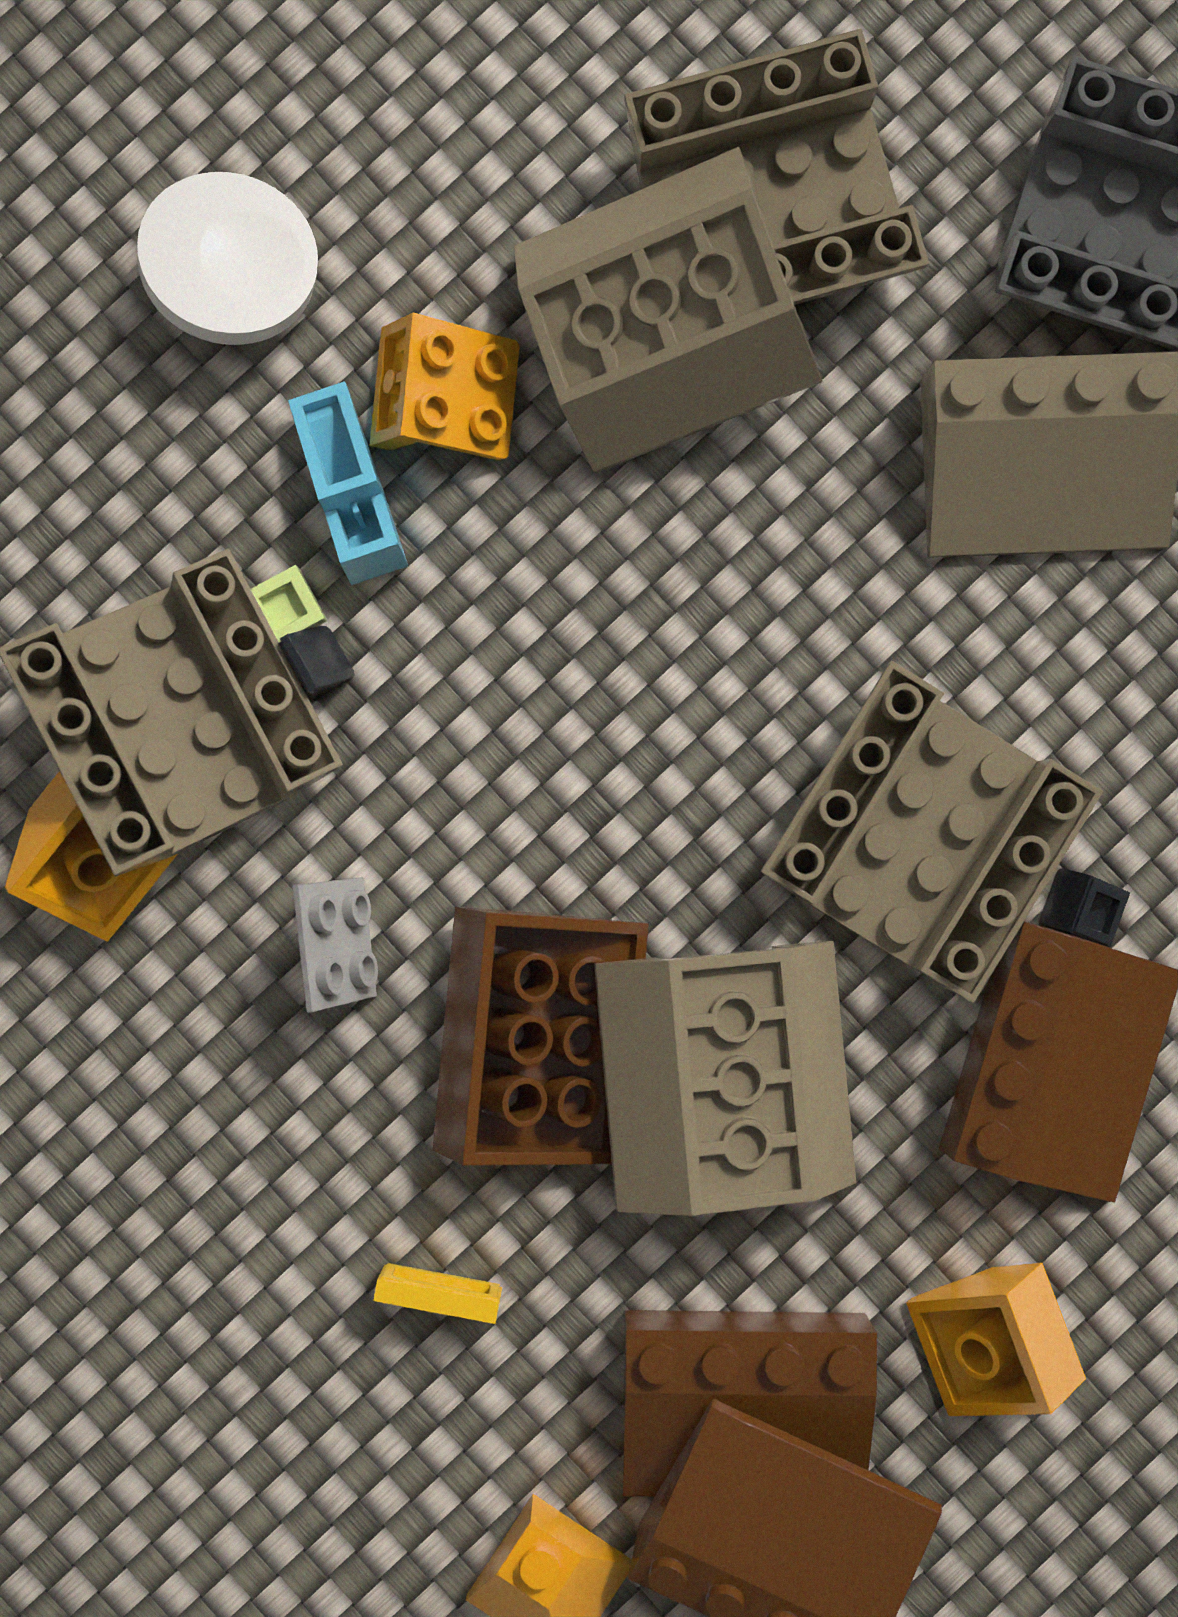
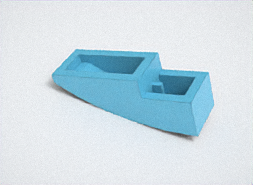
(347, 483)

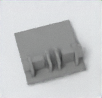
(335, 942)

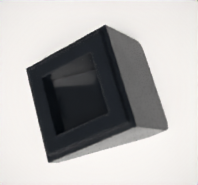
(317, 659)
(1084, 907)

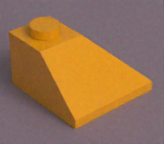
(66, 872)
(549, 1569)

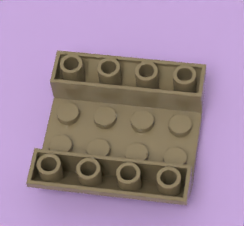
(808, 152)
(664, 313)
(172, 715)
(930, 834)
(725, 1080)

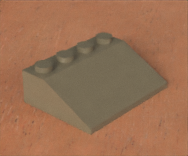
(1050, 454)

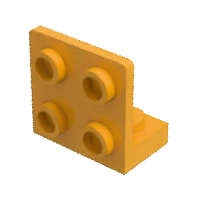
(444, 387)

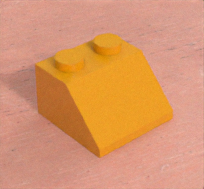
(997, 1343)

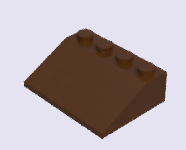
(525, 1038)
(1060, 1063)
(785, 1368)
(778, 1527)

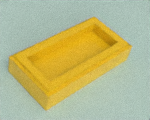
(438, 1293)

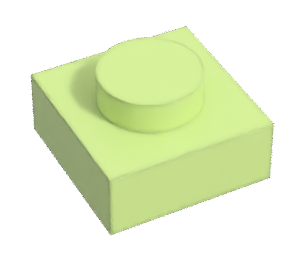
(288, 603)

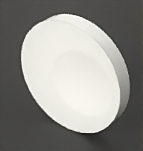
(227, 258)

